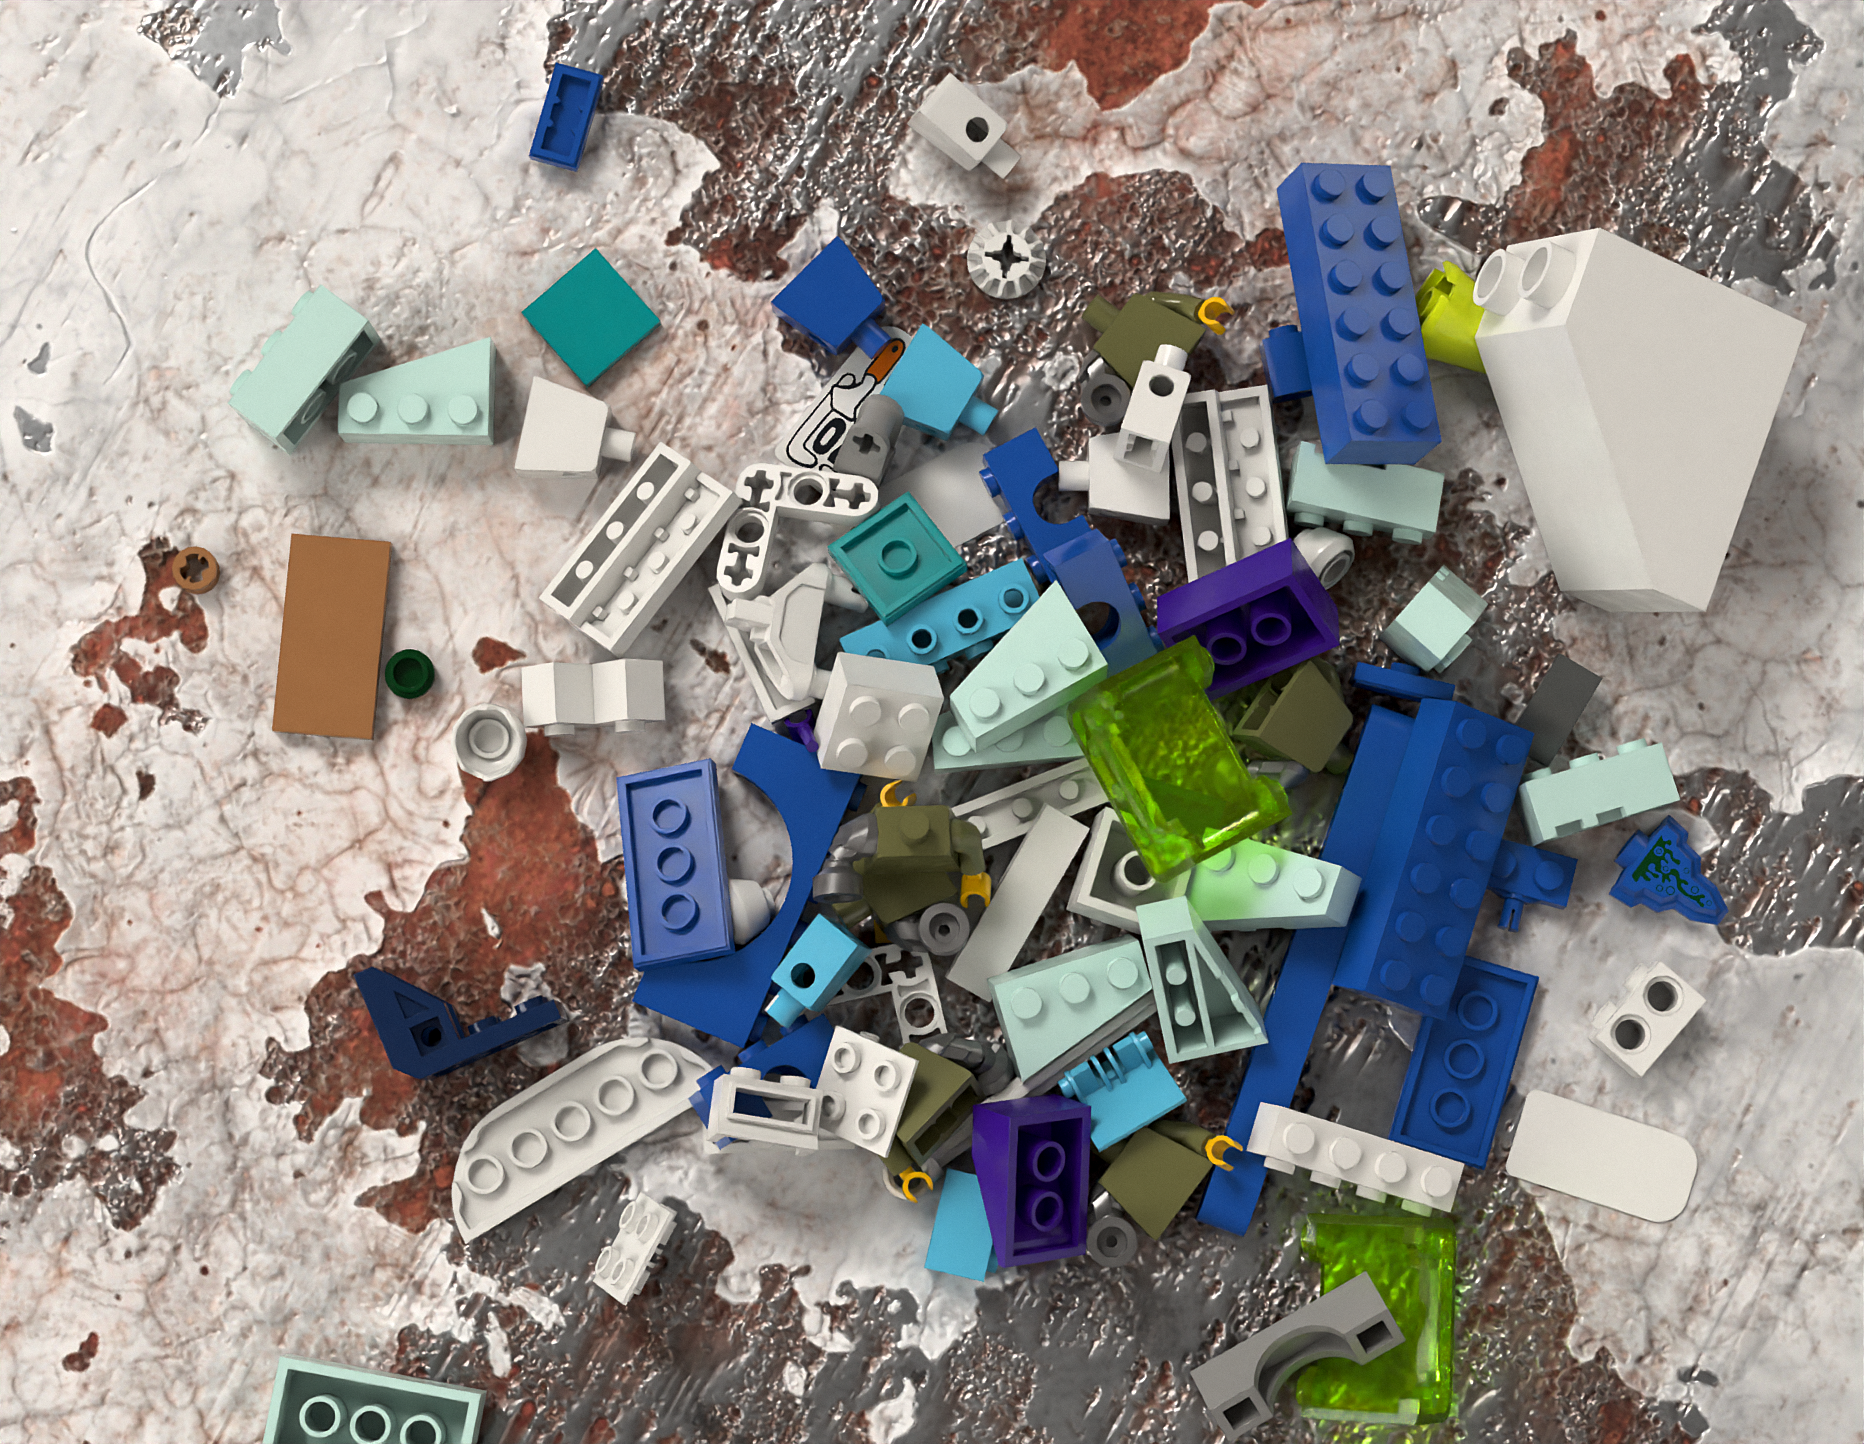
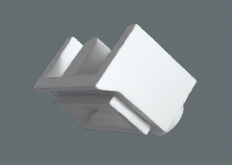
(764, 1131)

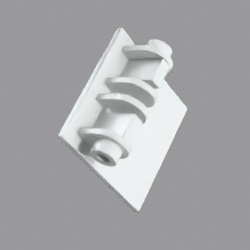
(864, 1089)
(623, 1265)

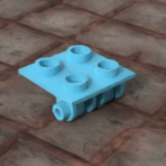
(1123, 1090)

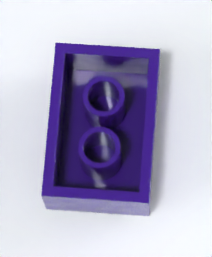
(1252, 616)

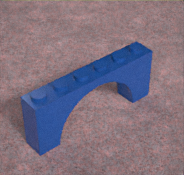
(730, 992)

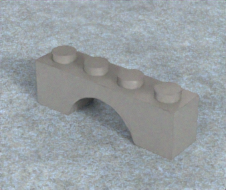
(1246, 1378)

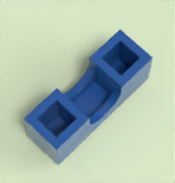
(1016, 474)
(1092, 572)
(797, 1054)

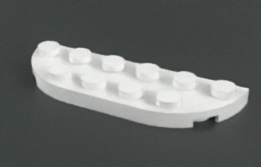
(569, 1126)

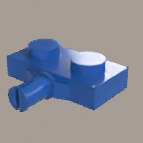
(1528, 877)

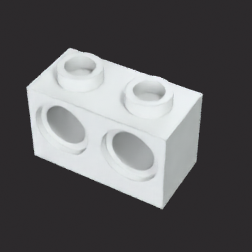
(1654, 1027)

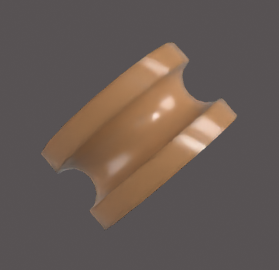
(210, 575)

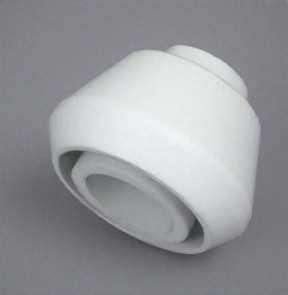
(1326, 553)
(749, 909)

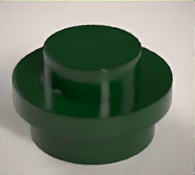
(409, 674)

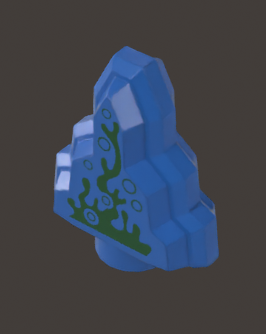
(1666, 875)

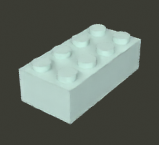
(359, 1405)

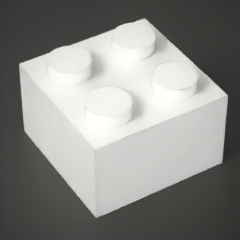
(877, 717)
(1115, 879)

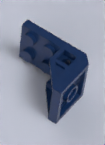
(409, 1014)

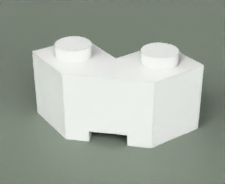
(593, 695)

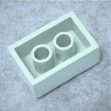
(303, 368)

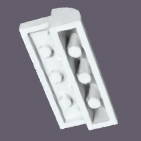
(1228, 477)
(640, 550)

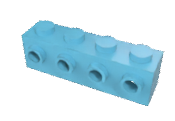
(953, 622)

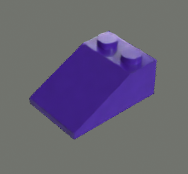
(1033, 1176)

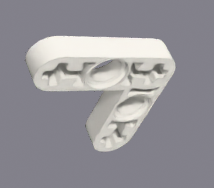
(781, 502)
(902, 990)

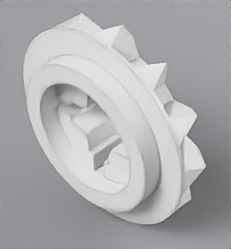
(1022, 275)

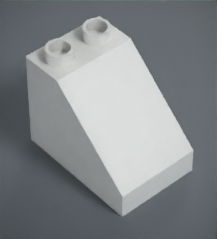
(1630, 410)

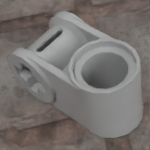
(871, 440)

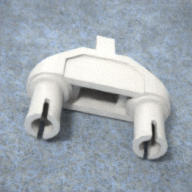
(788, 628)

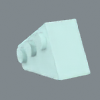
(1363, 496)
(1195, 987)

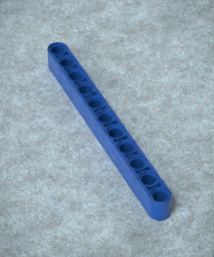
(1306, 972)

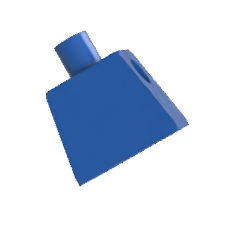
(834, 303)

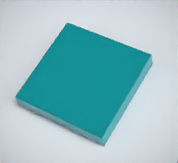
(591, 318)
(897, 558)

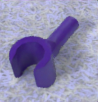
(803, 731)

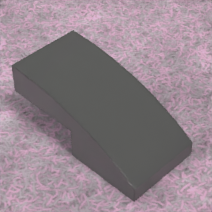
(1556, 707)

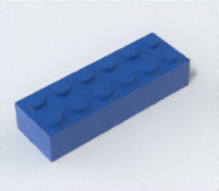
(1358, 314)
(1433, 858)

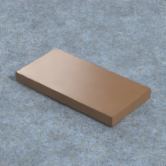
(332, 637)

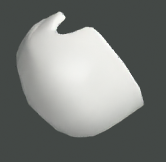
(488, 741)

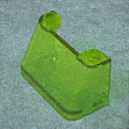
(1172, 762)
(1416, 1277)

